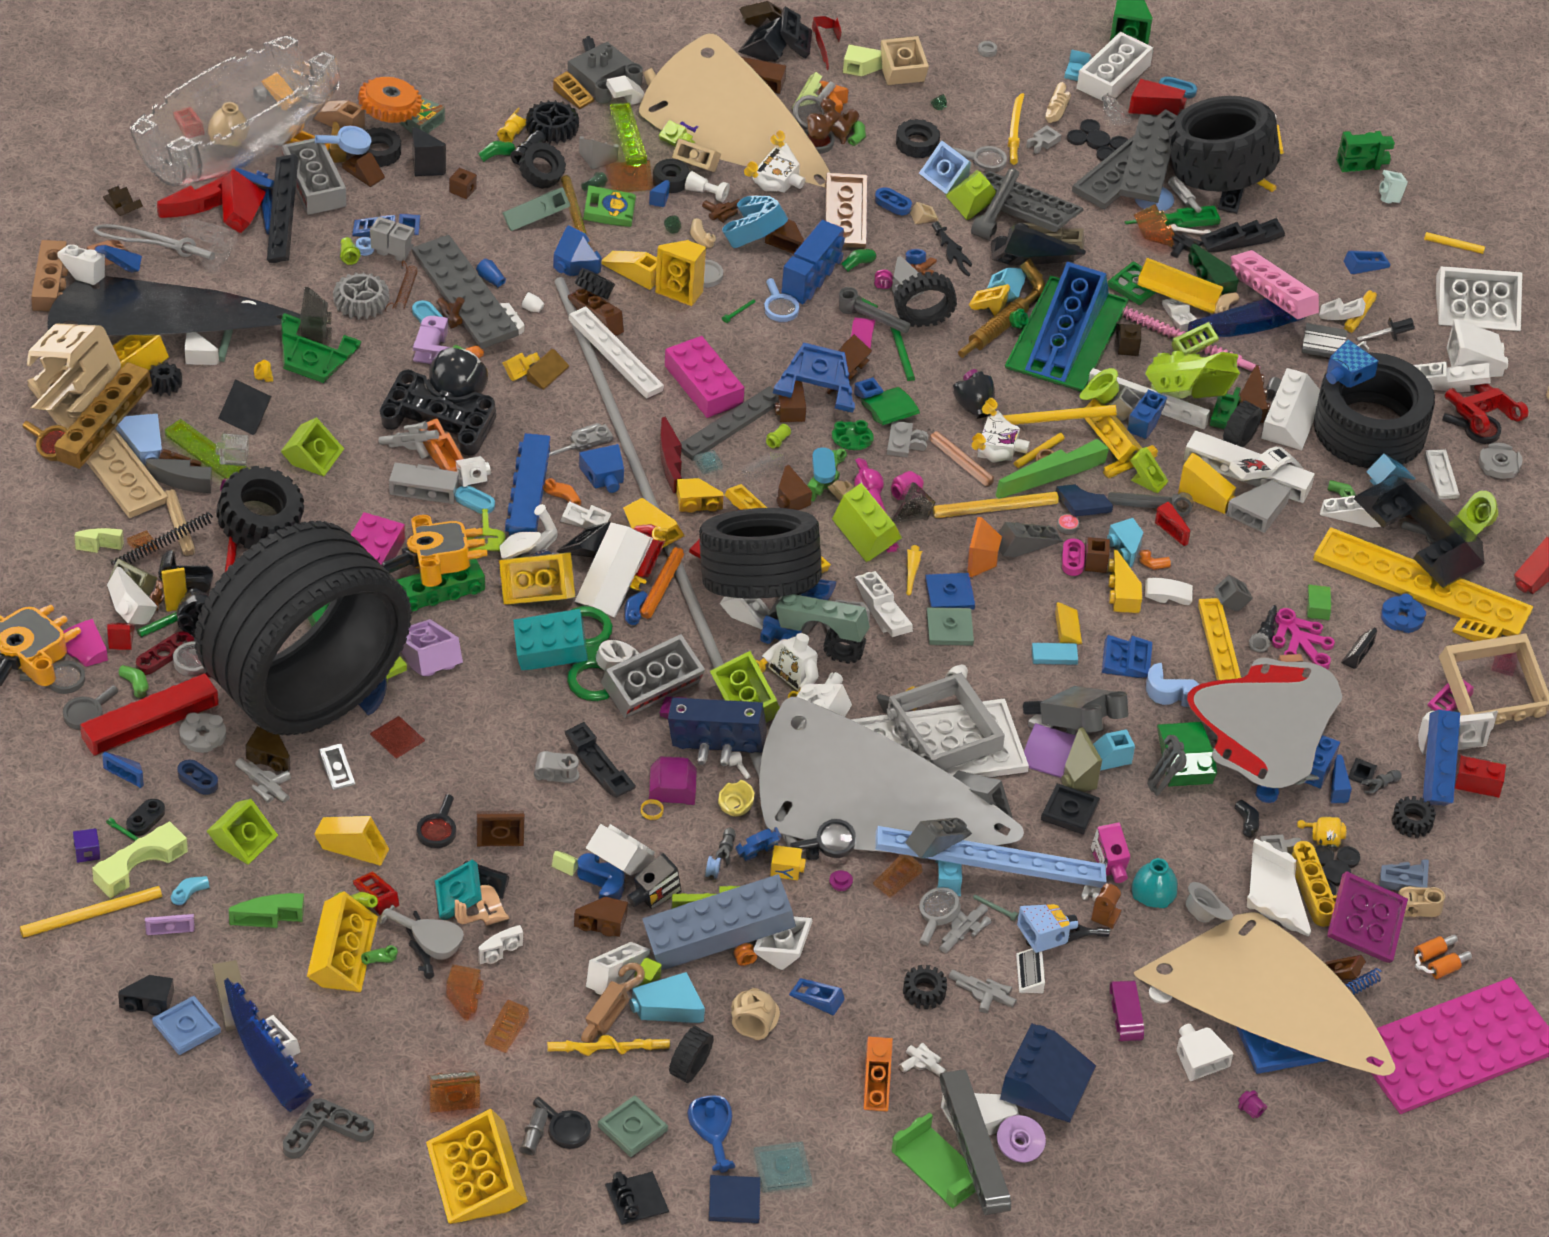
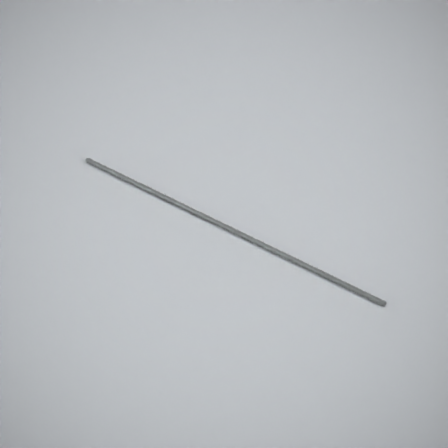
(648, 495)

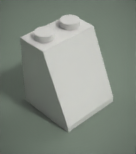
(1476, 346)

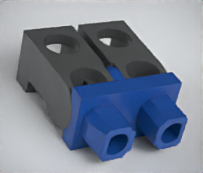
(772, 628)

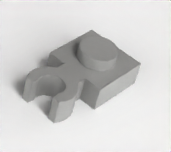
(1045, 138)

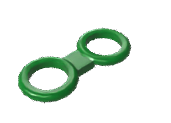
(592, 648)

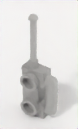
(587, 437)

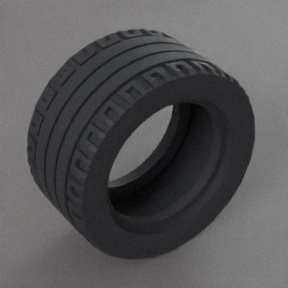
(1365, 439)
(760, 553)

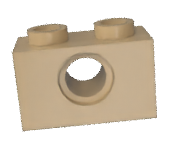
(696, 155)

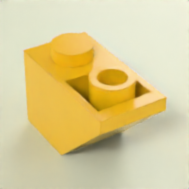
(698, 496)

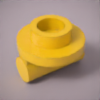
(263, 371)

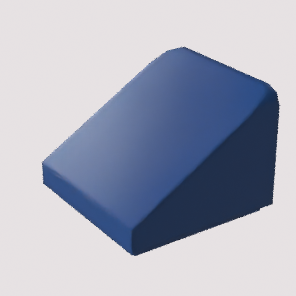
(659, 194)
(411, 220)
(867, 388)

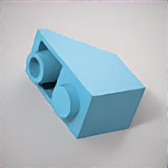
(1014, 277)
(1127, 539)
(1115, 749)

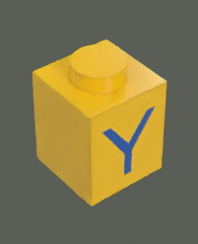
(787, 862)

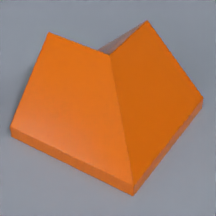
(983, 548)

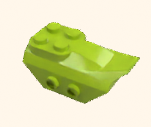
(1205, 375)

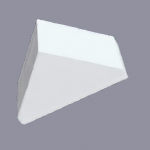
(200, 351)

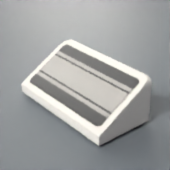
(1030, 971)

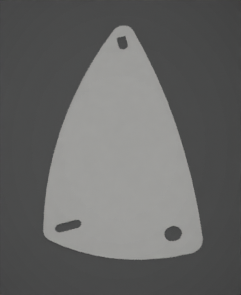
(862, 778)

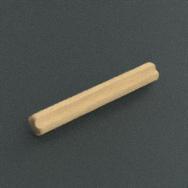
(178, 519)

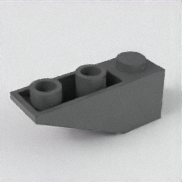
(1026, 538)
(937, 835)

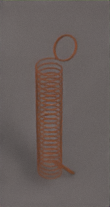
(402, 286)

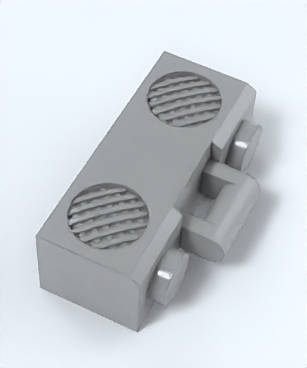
(423, 482)

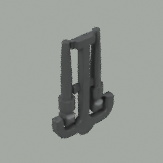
(1174, 748)

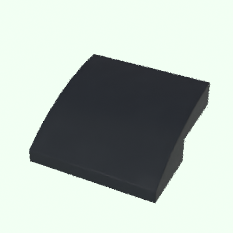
(795, 33)

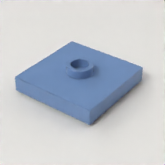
(186, 1025)

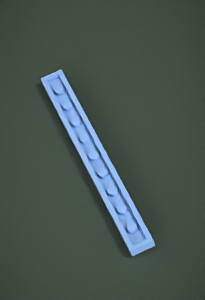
(1001, 859)

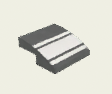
(1322, 339)

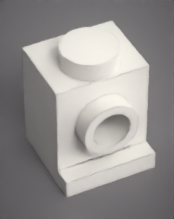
(468, 466)

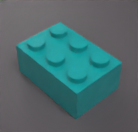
(550, 640)

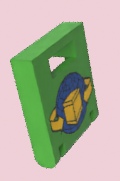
(613, 206)

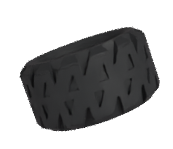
(1224, 143)

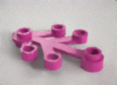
(1286, 620)

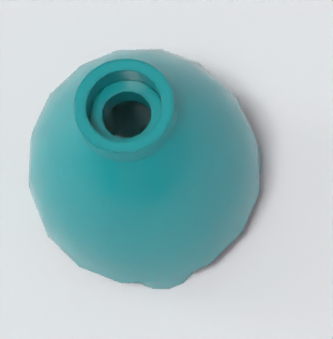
(1155, 884)

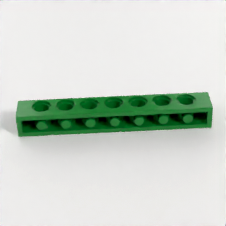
(451, 588)

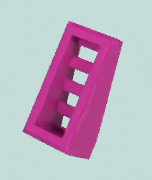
(1444, 694)

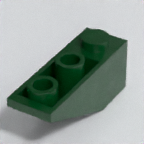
(1213, 269)

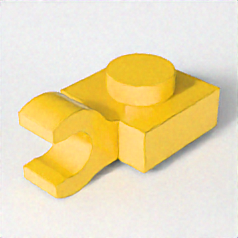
(518, 365)

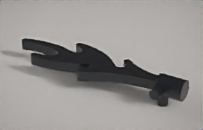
(953, 250)
(425, 958)

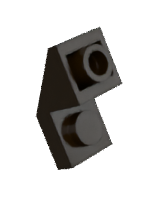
(758, 13)
(121, 200)

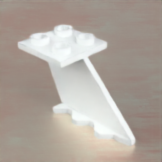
(1275, 888)

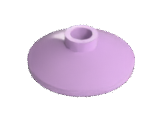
(1028, 1132)

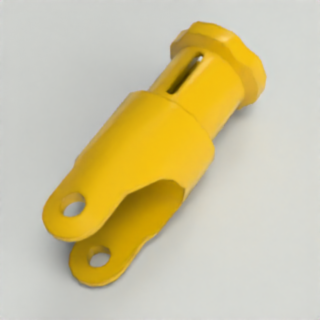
(512, 127)

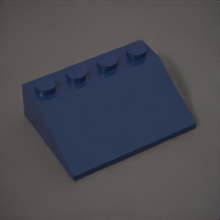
(1047, 1074)

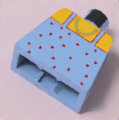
(1045, 926)

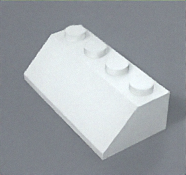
(1292, 410)

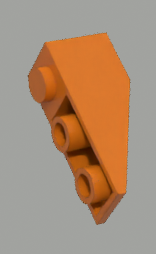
(877, 1073)

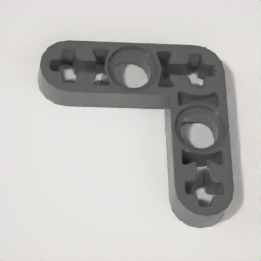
(320, 1119)

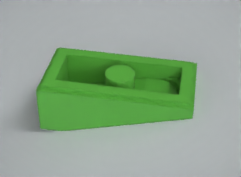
(1319, 602)

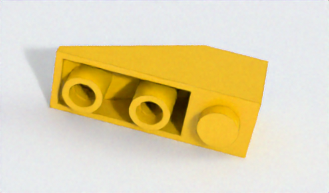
(633, 265)
(1125, 584)

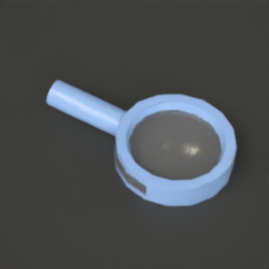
(780, 306)

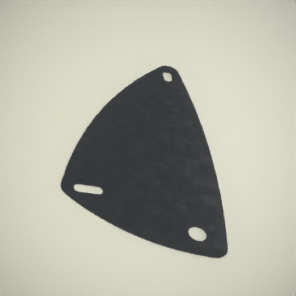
(159, 308)

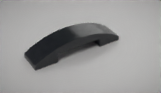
(596, 762)

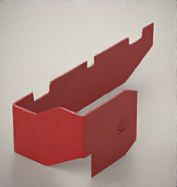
(827, 23)

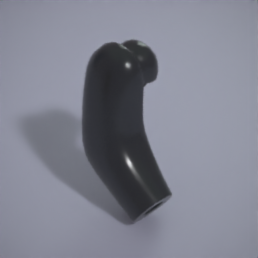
(1250, 817)

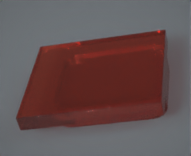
(397, 737)

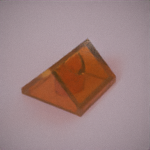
(629, 178)

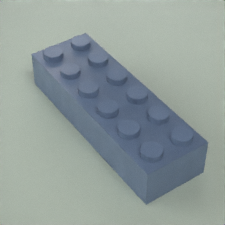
(719, 922)

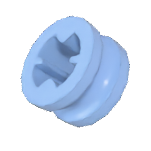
(364, 250)
(713, 867)

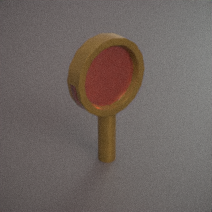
(46, 439)

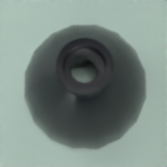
(974, 393)
(189, 610)

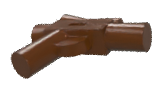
(720, 210)
(451, 311)

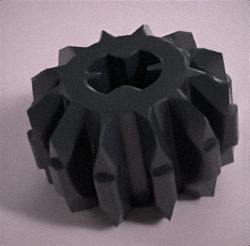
(165, 378)

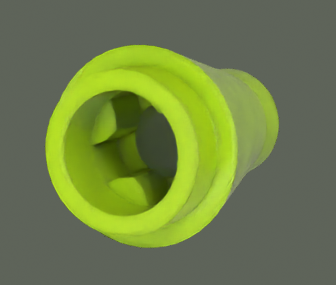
(349, 252)

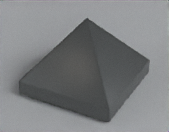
(884, 701)

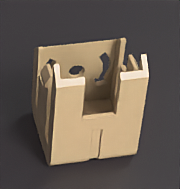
(89, 359)

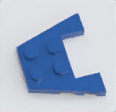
(821, 368)

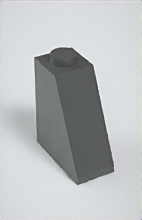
(988, 789)

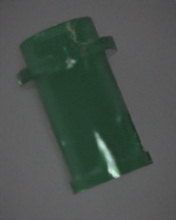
(597, 180)

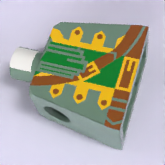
(429, 118)

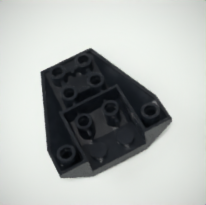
(1031, 244)

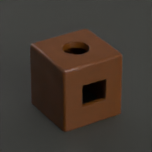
(461, 182)

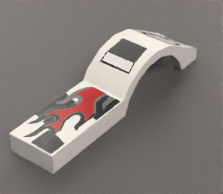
(1264, 465)

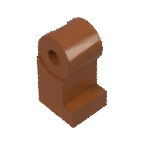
(1105, 906)

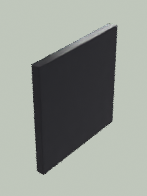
(244, 407)

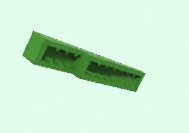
(1053, 468)

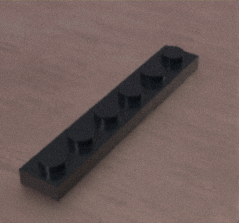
(282, 208)

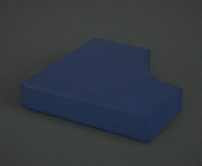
(1082, 502)

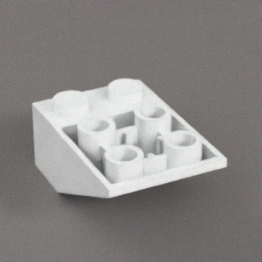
(620, 849)

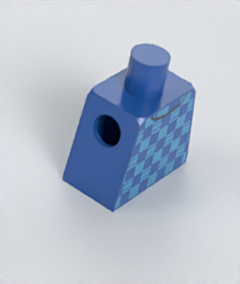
(1351, 365)

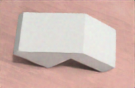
(625, 87)

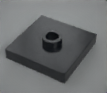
(1070, 809)

